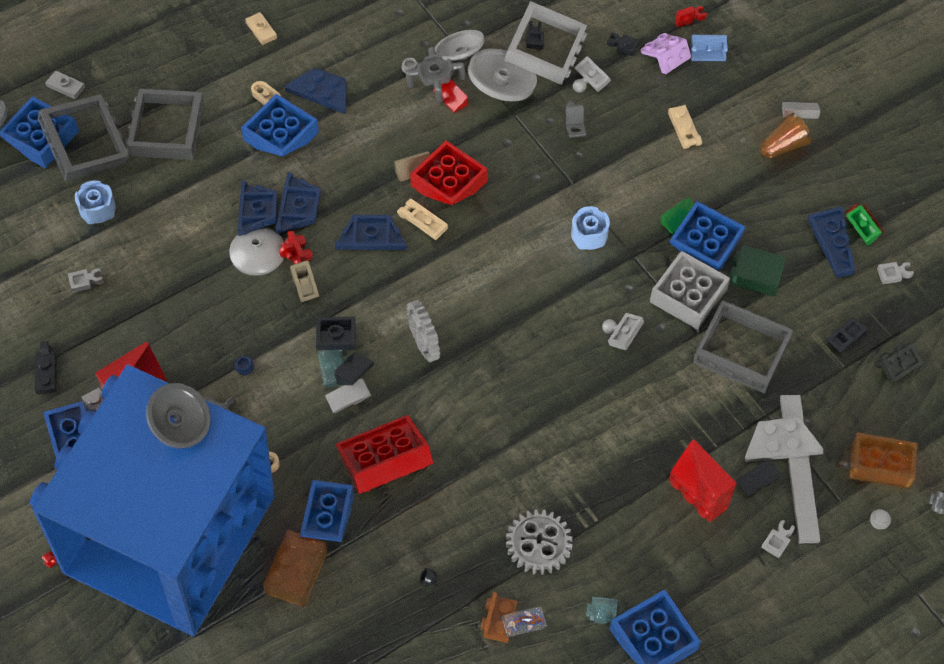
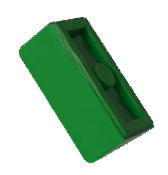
(674, 217)
(864, 225)

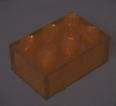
(883, 460)
(295, 568)

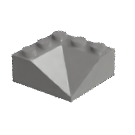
(689, 290)

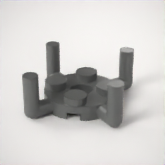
(437, 77)

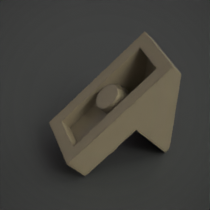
(304, 281)

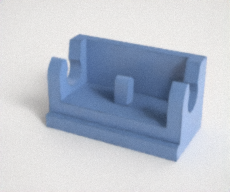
(708, 47)

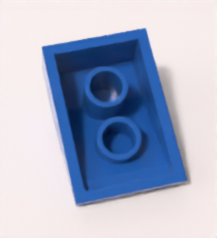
(64, 424)
(327, 511)

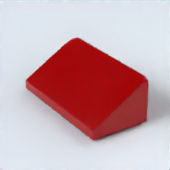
(453, 96)

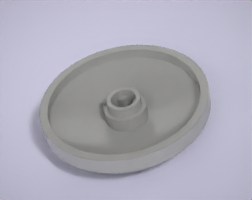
(500, 78)

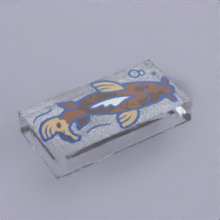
(524, 621)

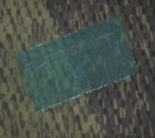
(329, 362)

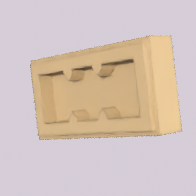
(261, 28)

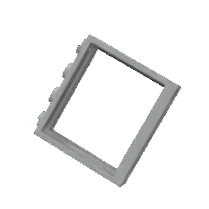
(535, 64)

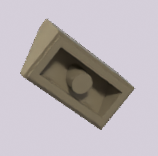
(406, 166)

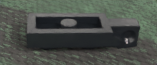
(45, 369)

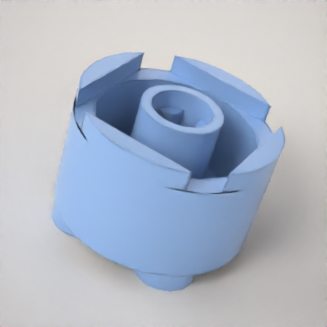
(95, 202)
(590, 228)

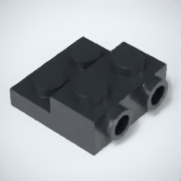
(336, 333)

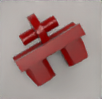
(293, 248)

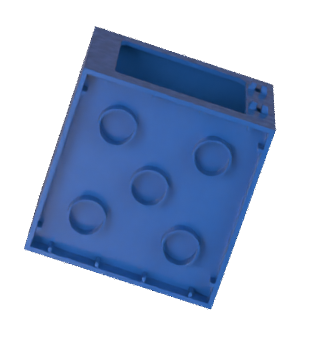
(157, 515)

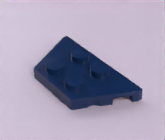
(320, 88)
(298, 204)
(256, 208)
(371, 233)

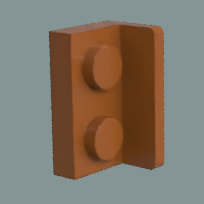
(493, 624)

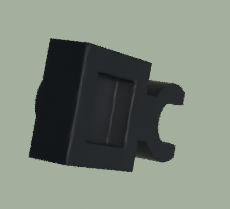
(534, 36)
(625, 44)

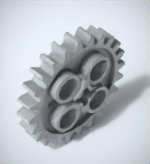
(423, 330)
(536, 559)

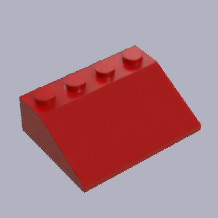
(384, 454)

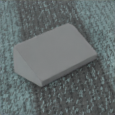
(803, 110)

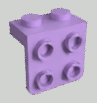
(669, 51)

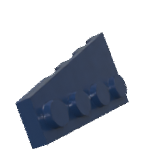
(833, 239)

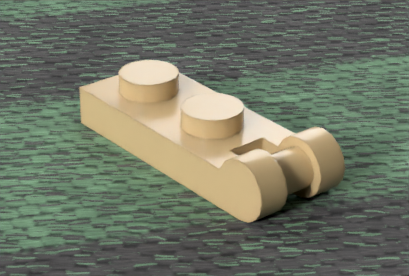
(684, 127)
(423, 219)

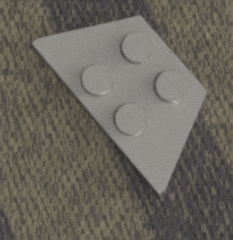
(781, 440)

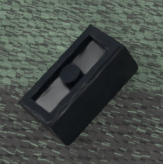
(352, 369)

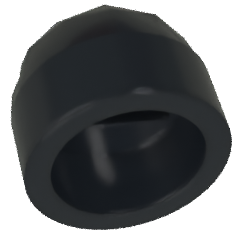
(428, 577)

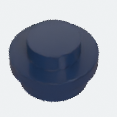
(244, 365)

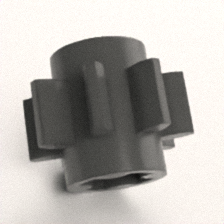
(937, 501)

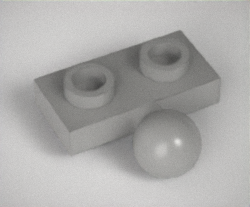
(591, 74)
(623, 332)

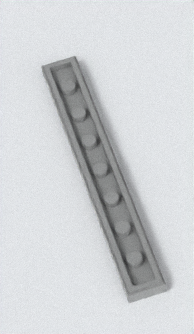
(801, 480)

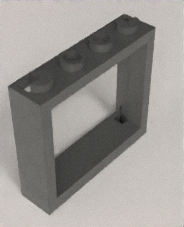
(166, 150)
(68, 171)
(730, 369)

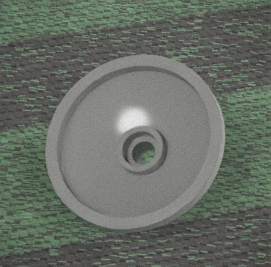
(460, 45)
(257, 258)

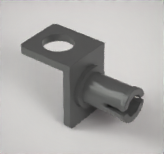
(575, 119)

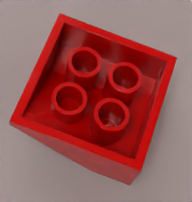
(449, 175)
(139, 358)
(702, 482)

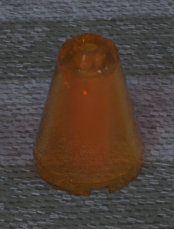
(786, 137)

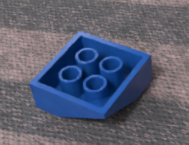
(279, 127)
(27, 136)
(708, 236)
(655, 632)

